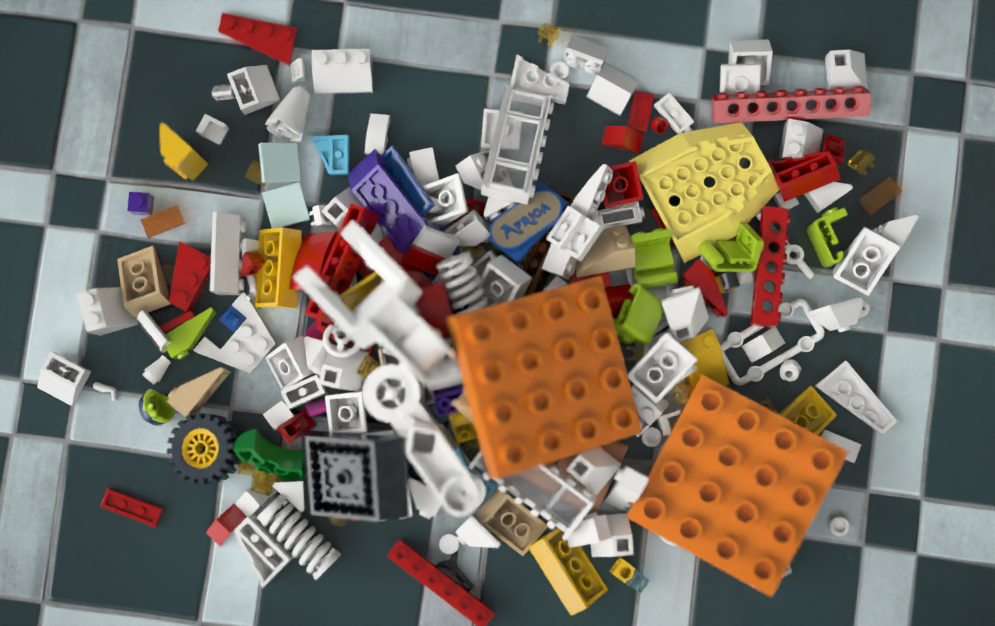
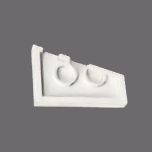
(532, 79)

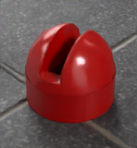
(663, 125)

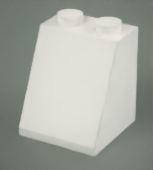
(104, 311)

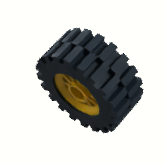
(208, 429)

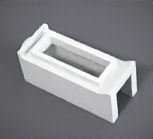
(623, 215)

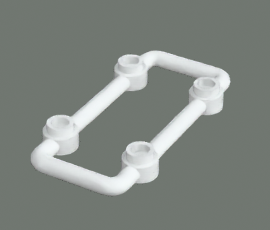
(756, 373)

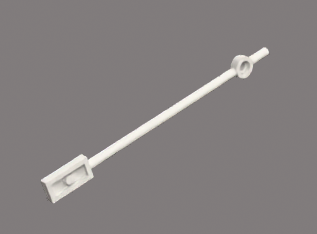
(680, 122)

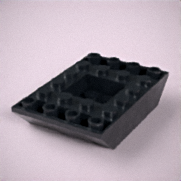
(373, 469)

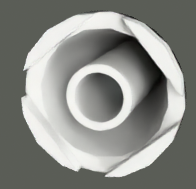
(290, 115)

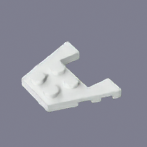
(247, 345)

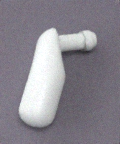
(253, 287)
(105, 388)

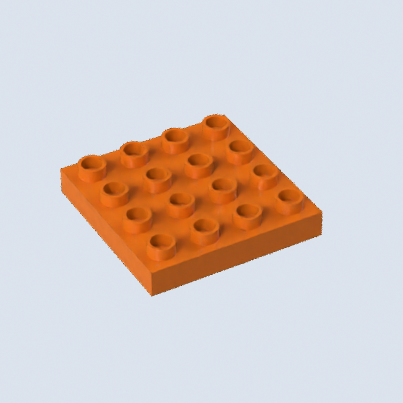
(544, 377)
(737, 485)

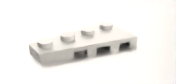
(853, 394)

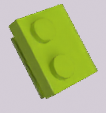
(823, 236)
(734, 255)
(653, 259)
(639, 318)

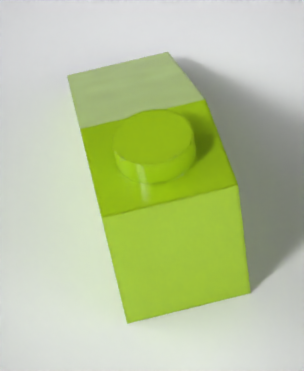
(187, 335)

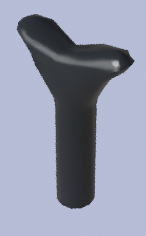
(452, 566)

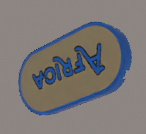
(526, 222)

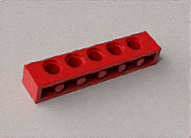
(342, 260)
(759, 316)
(441, 583)

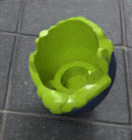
(155, 408)

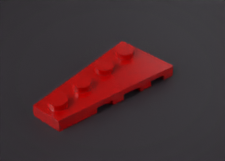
(263, 36)

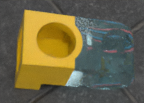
(629, 575)

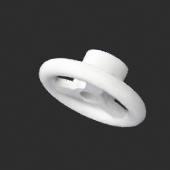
(337, 332)

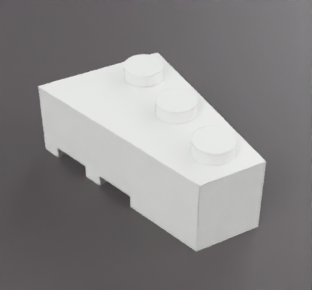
(626, 488)
(262, 548)

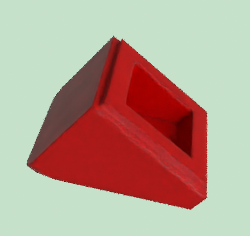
(251, 263)

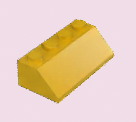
(180, 155)
(279, 251)
(568, 571)

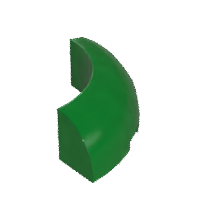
(268, 457)

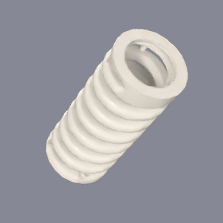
(464, 261)
(267, 519)

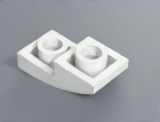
(377, 133)

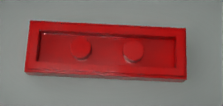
(132, 507)

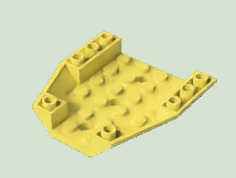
(704, 212)

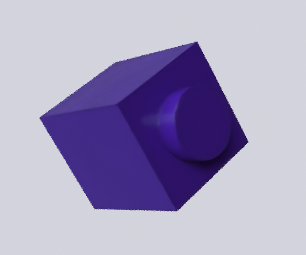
(140, 203)

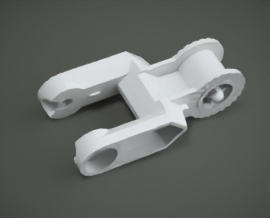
(386, 314)
(399, 399)

